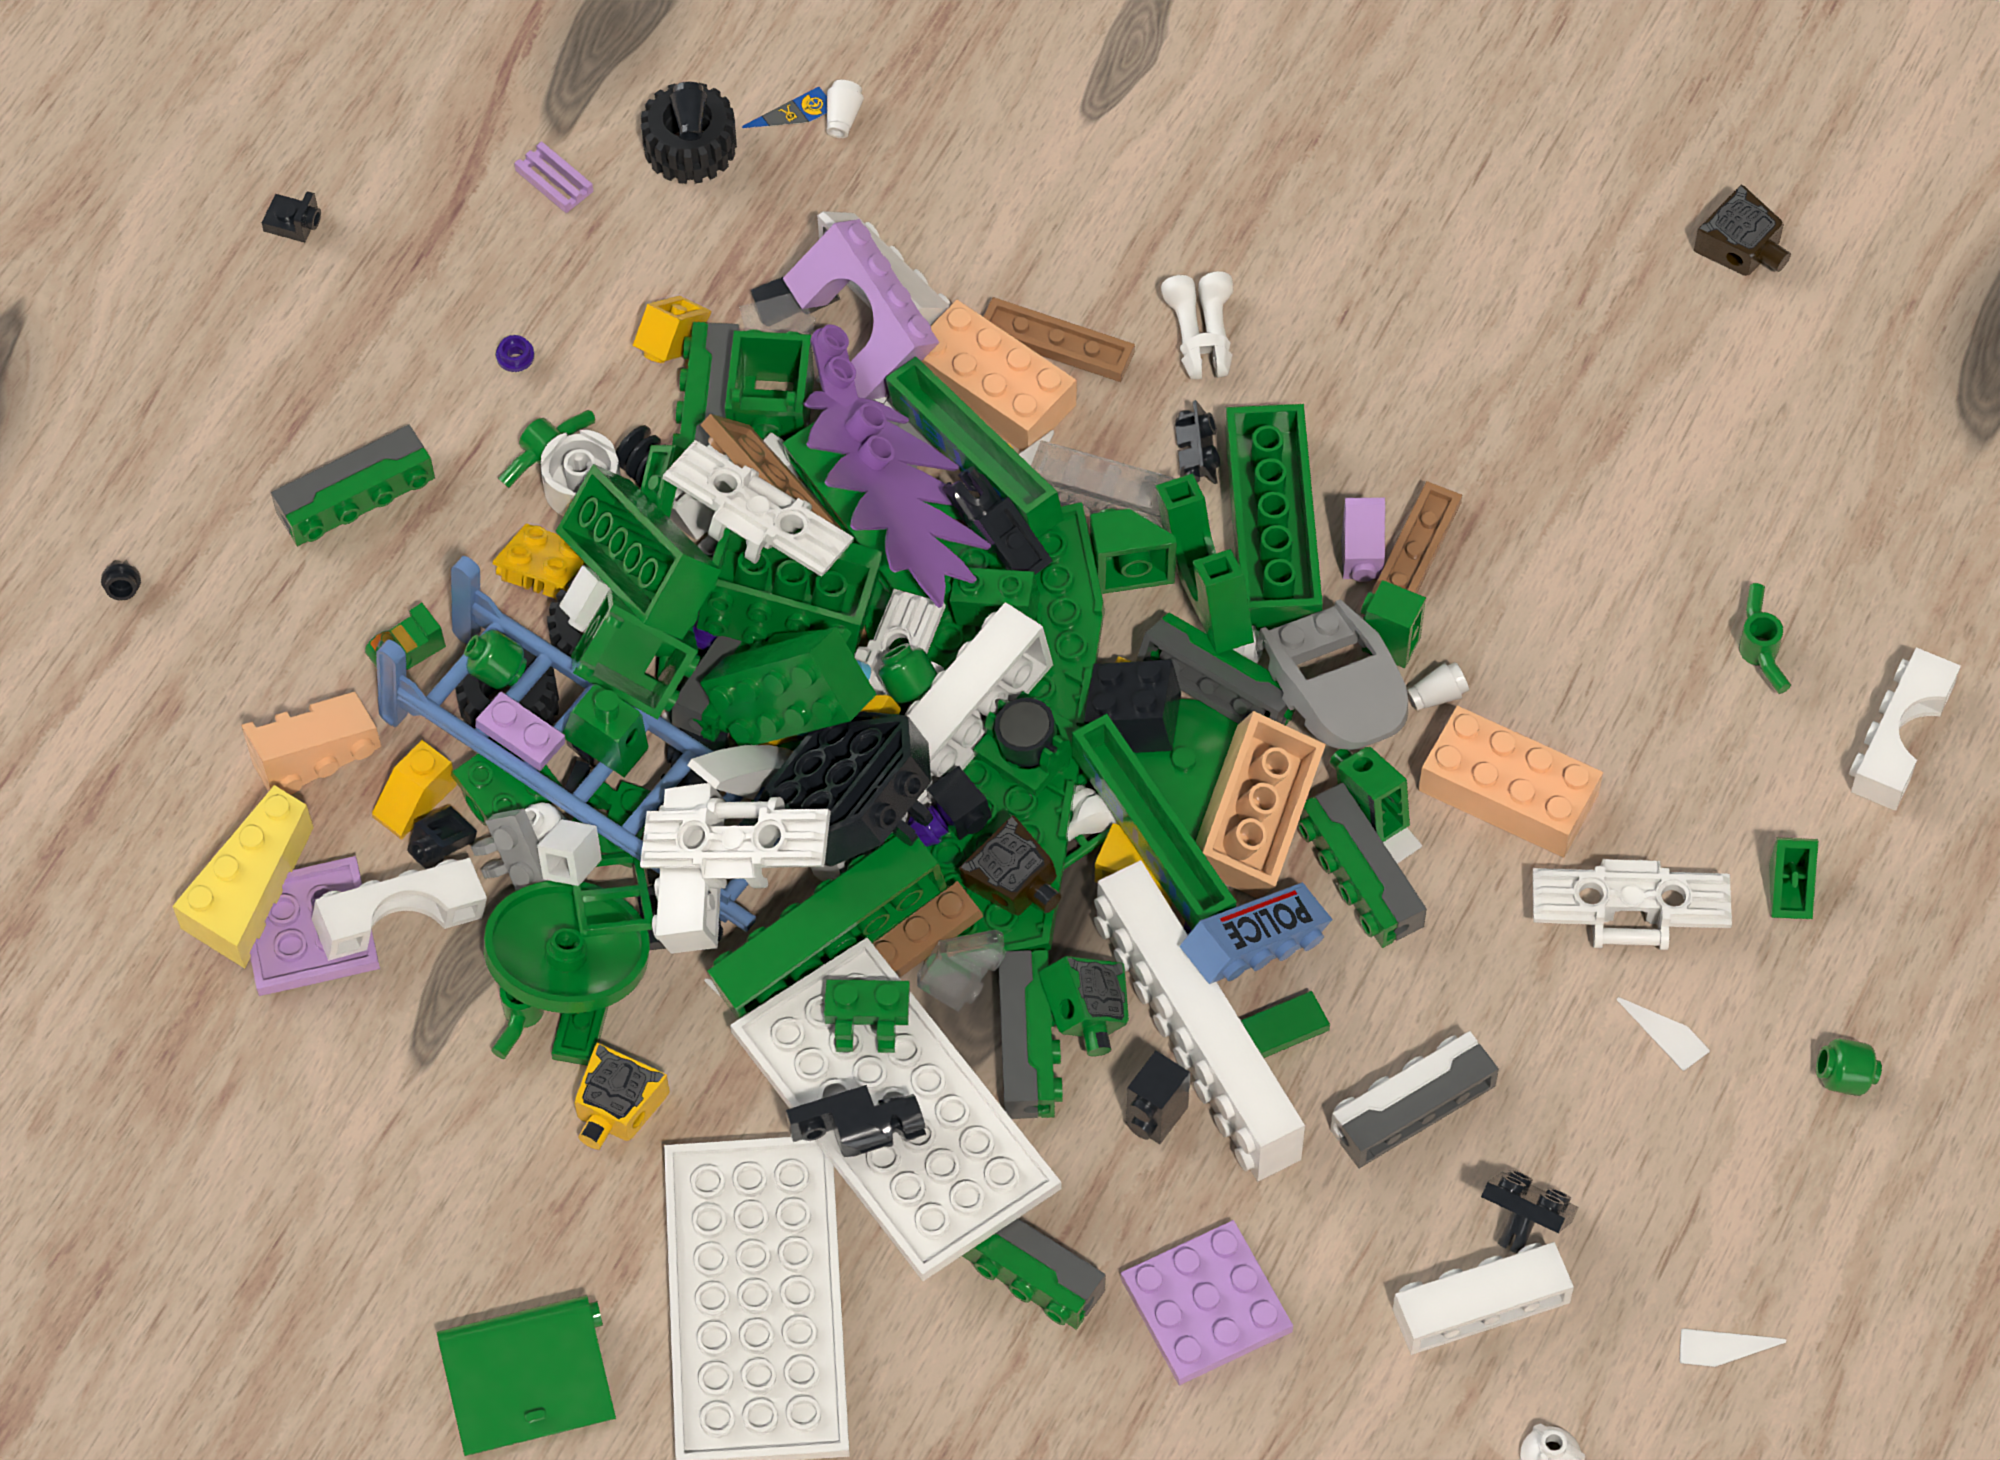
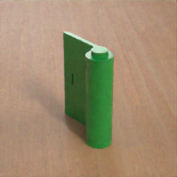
(526, 1374)

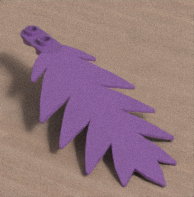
(878, 465)

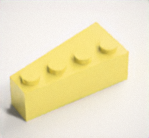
(246, 877)

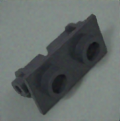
(1196, 430)

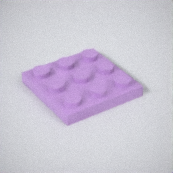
(289, 947)
(1206, 1302)

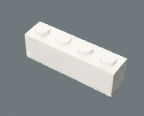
(686, 904)
(1482, 1297)

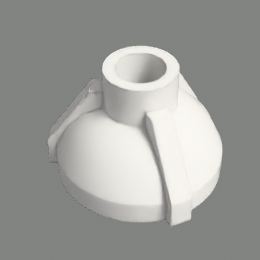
(1535, 1446)

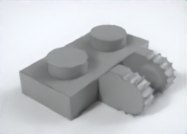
(517, 845)

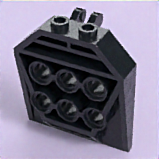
(863, 774)

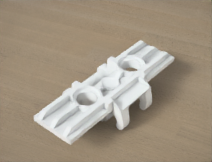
(757, 510)
(904, 617)
(736, 850)
(1631, 887)

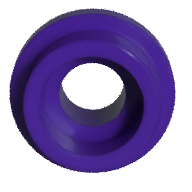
(515, 345)

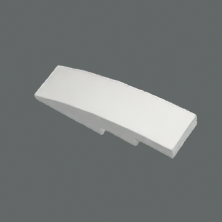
(741, 768)

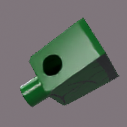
(1376, 789)

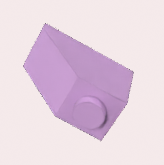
(1363, 538)

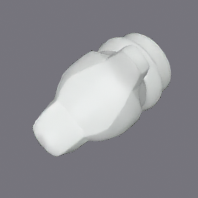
(1089, 813)

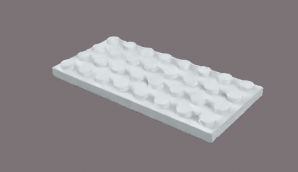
(925, 1193)
(755, 1301)

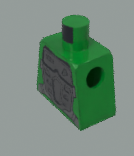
(1087, 999)

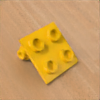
(538, 558)

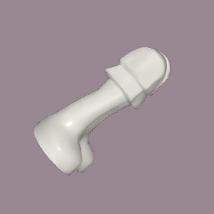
(1213, 293)

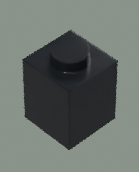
(959, 803)

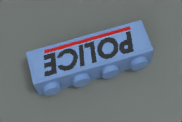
(1256, 933)

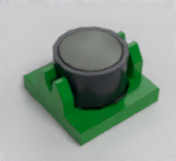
(1027, 737)

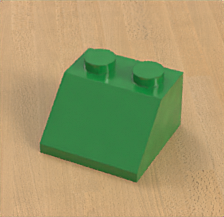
(1131, 551)

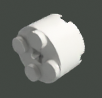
(568, 461)

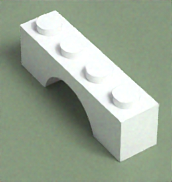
(1921, 692)
(445, 893)

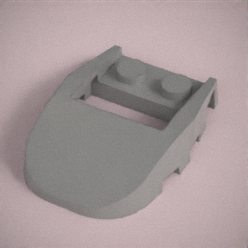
(1346, 705)

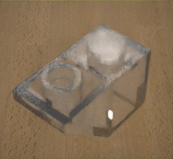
(958, 965)

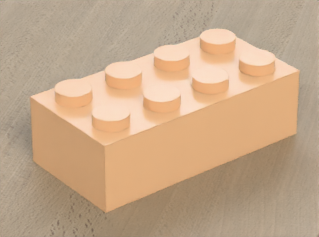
(999, 377)
(1510, 781)
(1258, 803)

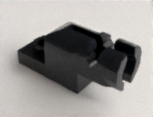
(997, 522)
(856, 1120)

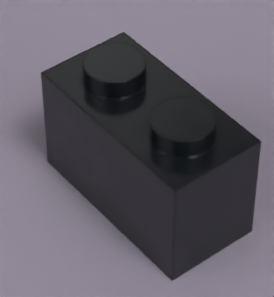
(1157, 1098)

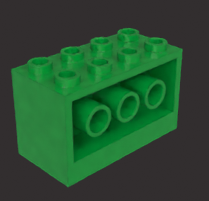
(786, 596)

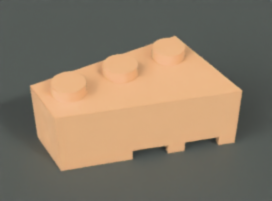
(311, 743)

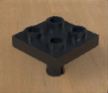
(1528, 1206)

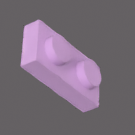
(520, 731)

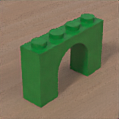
(1209, 578)

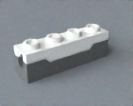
(1413, 1098)

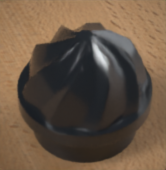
(120, 580)

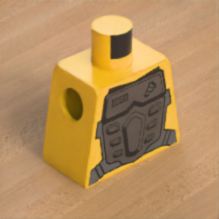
(617, 1096)

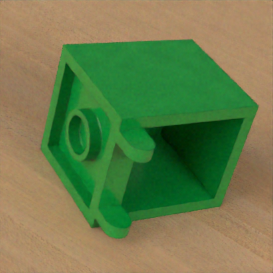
(770, 358)
(620, 649)

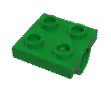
(493, 790)

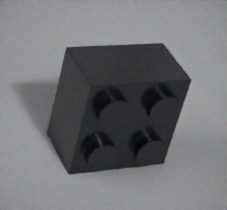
(1139, 700)

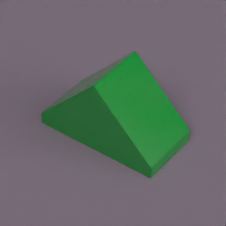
(1793, 877)

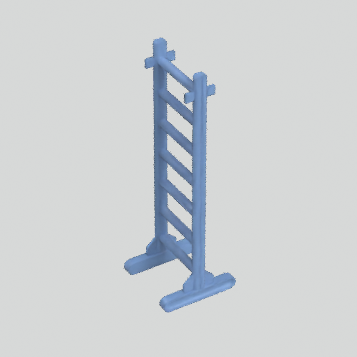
(475, 610)

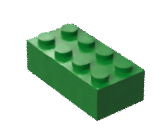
(788, 688)

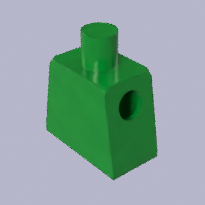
(607, 730)

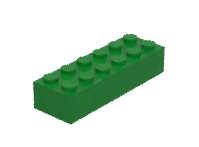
(1273, 512)
(638, 552)
(857, 905)

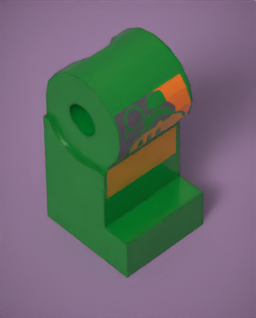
(417, 635)

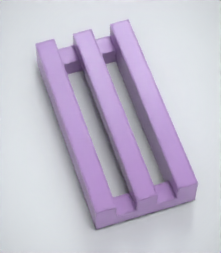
(535, 159)

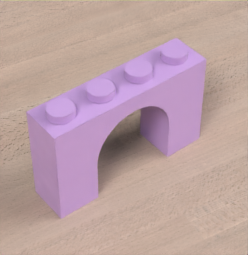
(898, 327)

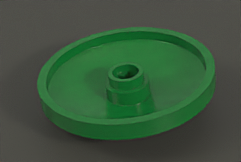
(1194, 765)
(545, 962)

